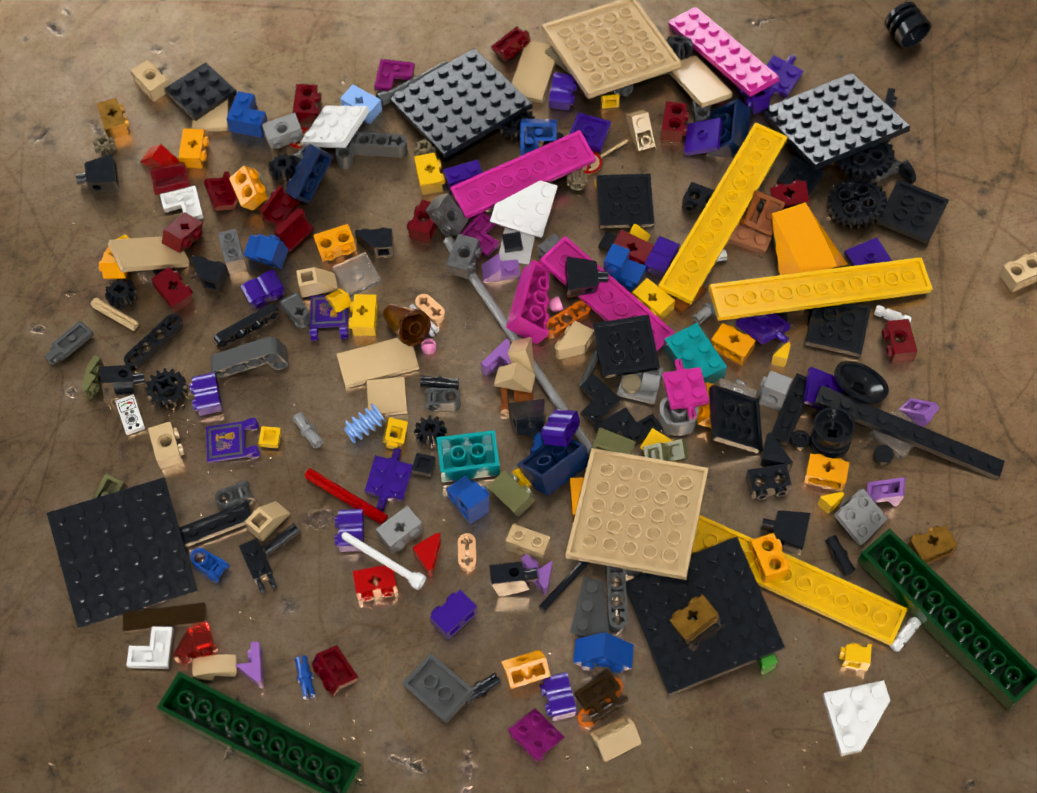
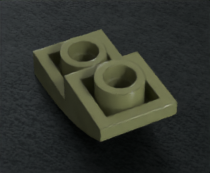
(90, 382)

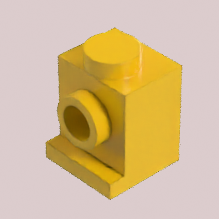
(397, 427)
(856, 656)

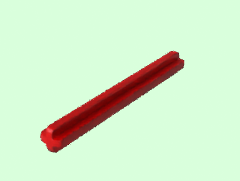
(346, 496)

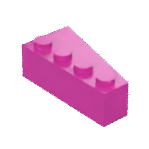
(529, 308)

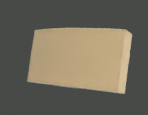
(215, 665)

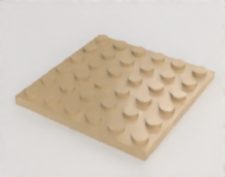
(610, 47)
(638, 513)

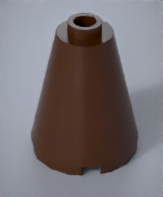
(407, 323)

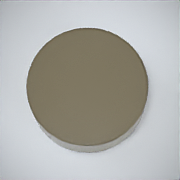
(631, 384)

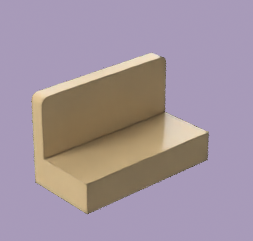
(616, 737)

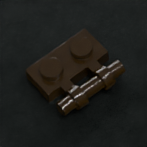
(597, 691)

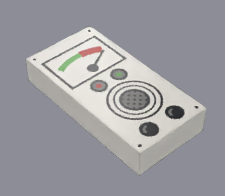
(130, 414)

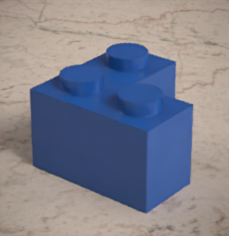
(245, 117)
(535, 131)
(266, 250)
(625, 271)
(469, 499)
(603, 651)

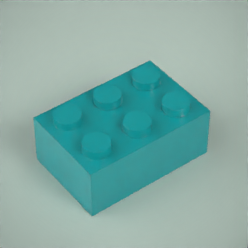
(696, 352)
(468, 455)

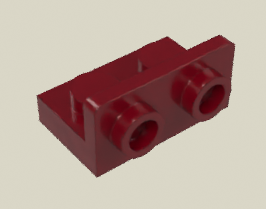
(278, 207)
(333, 670)

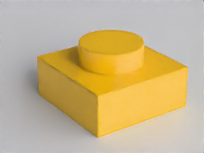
(270, 437)

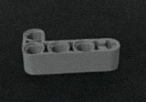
(372, 145)
(248, 356)
(618, 594)

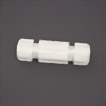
(890, 314)
(905, 633)

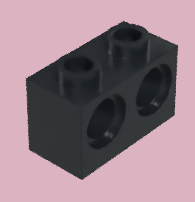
(700, 193)
(766, 476)

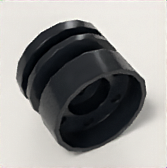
(907, 24)
(832, 432)

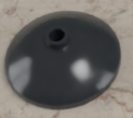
(861, 382)

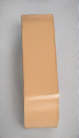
(432, 307)
(471, 552)

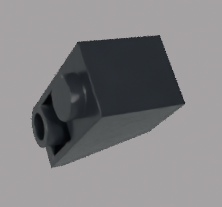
(376, 241)
(211, 273)

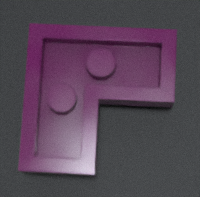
(391, 70)
(479, 229)

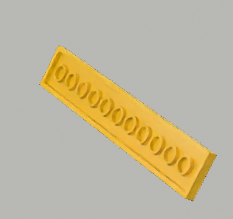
(722, 213)
(819, 288)
(816, 588)

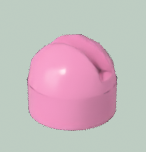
(555, 305)
(428, 346)

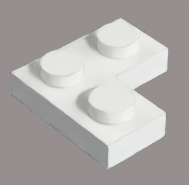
(183, 199)
(153, 656)

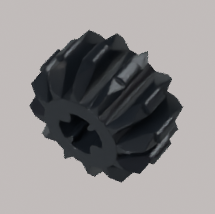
(681, 46)
(282, 167)
(121, 293)
(429, 430)

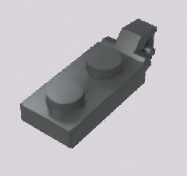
(68, 343)

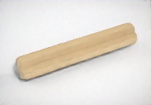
(114, 313)

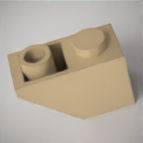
(640, 129)
(316, 281)
(575, 341)
(266, 520)

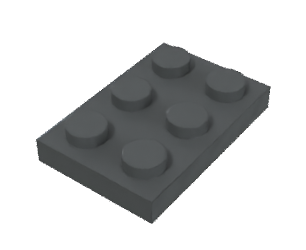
(438, 688)

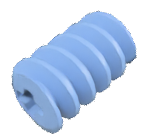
(364, 423)

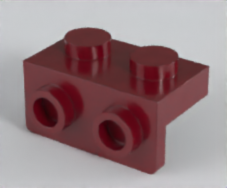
(511, 43)
(170, 178)
(221, 192)
(294, 229)

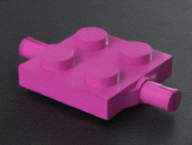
(685, 388)

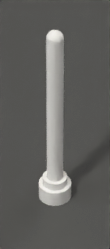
(416, 579)

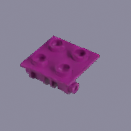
(535, 734)

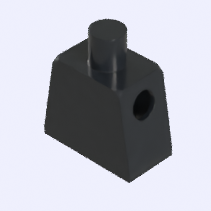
(100, 175)
(583, 276)
(119, 381)
(527, 416)
(789, 528)
(511, 578)

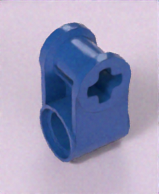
(212, 565)

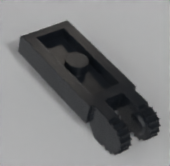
(257, 563)

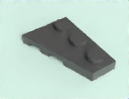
(591, 610)

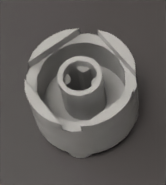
(675, 421)

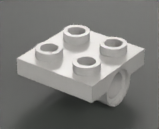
(649, 387)
(860, 516)

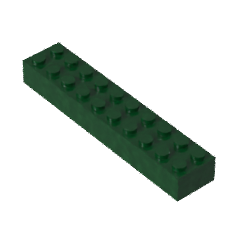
(949, 618)
(258, 737)

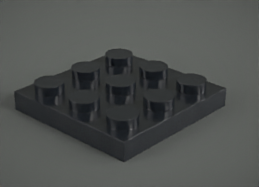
(200, 91)
(625, 200)
(913, 211)
(839, 328)
(626, 346)
(735, 419)

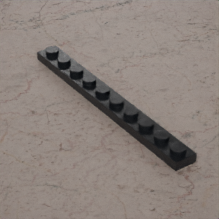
(912, 433)

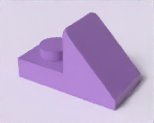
(500, 270)
(496, 358)
(919, 410)
(887, 490)
(544, 572)
(254, 669)

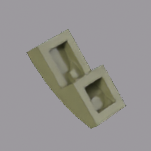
(669, 451)

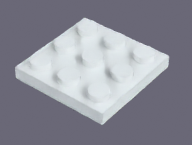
(335, 126)

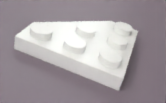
(526, 210)
(855, 714)

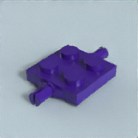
(787, 74)
(765, 327)
(388, 479)

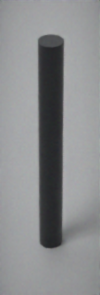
(563, 585)

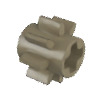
(104, 145)
(423, 147)
(577, 179)

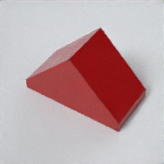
(159, 157)
(427, 553)

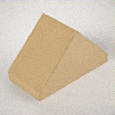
(522, 353)
(515, 378)

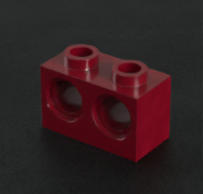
(306, 102)
(673, 121)

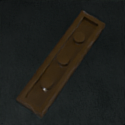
(164, 617)

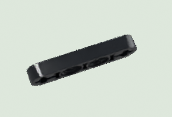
(246, 326)
(156, 343)

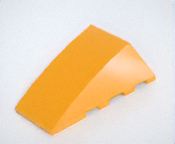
(803, 242)

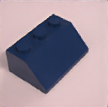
(734, 127)
(309, 173)
(554, 465)

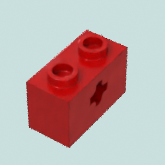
(365, 579)

